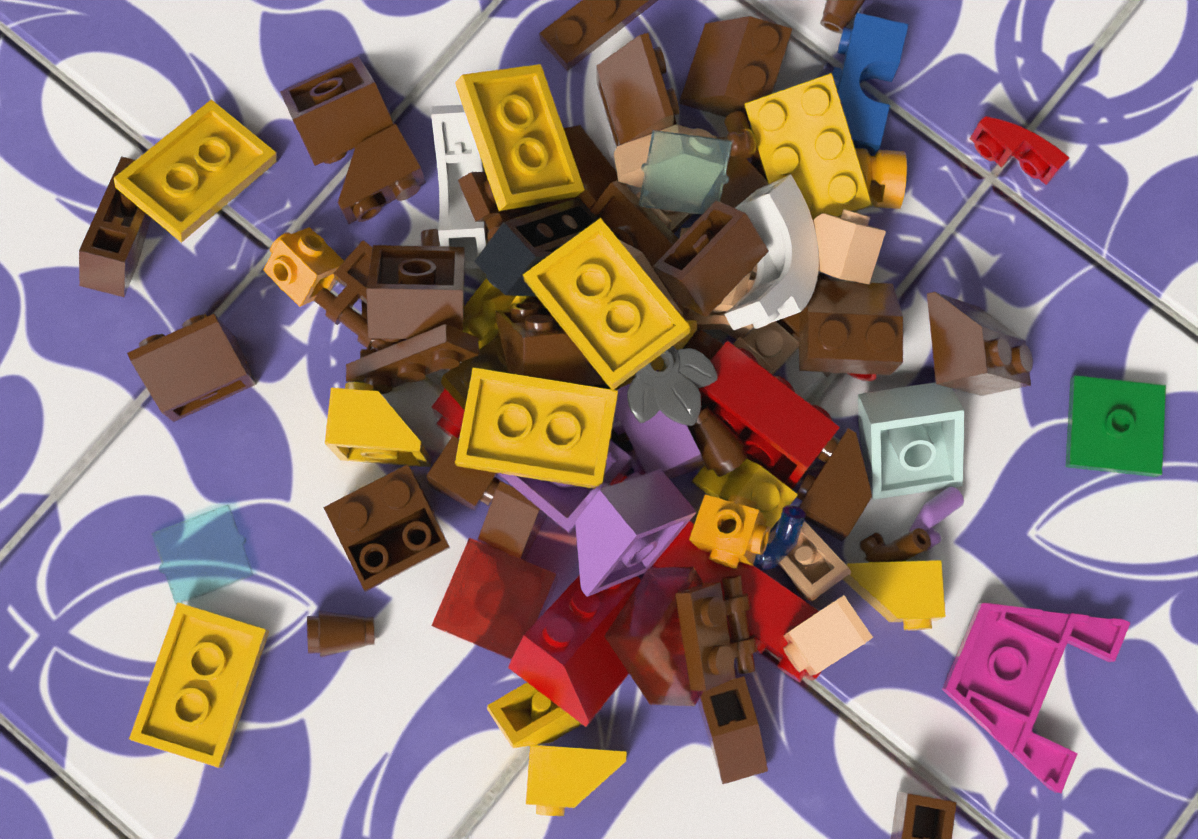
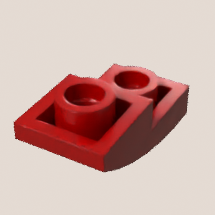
(1002, 140)

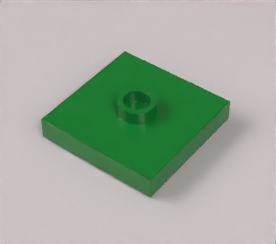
(1115, 426)

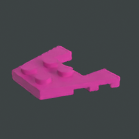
(1009, 668)

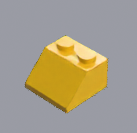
(369, 430)

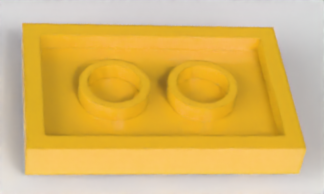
(519, 136)
(809, 137)
(195, 170)
(606, 304)
(536, 428)
(199, 685)

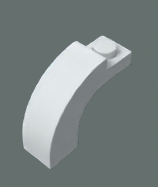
(456, 158)
(791, 266)

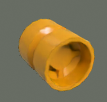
(884, 176)

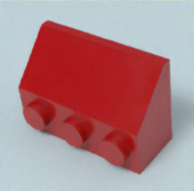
(766, 413)
(568, 652)

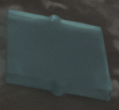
(684, 172)
(202, 554)

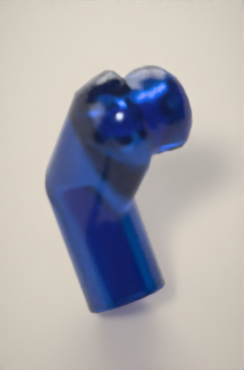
(784, 538)

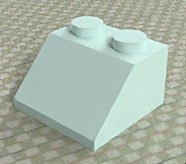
(911, 439)

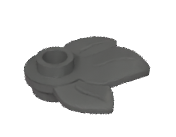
(673, 388)

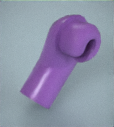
(937, 510)

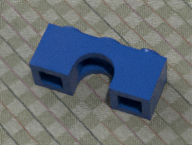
(871, 52)

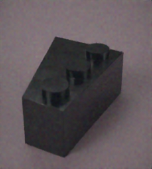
(529, 240)

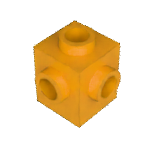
(302, 265)
(730, 530)

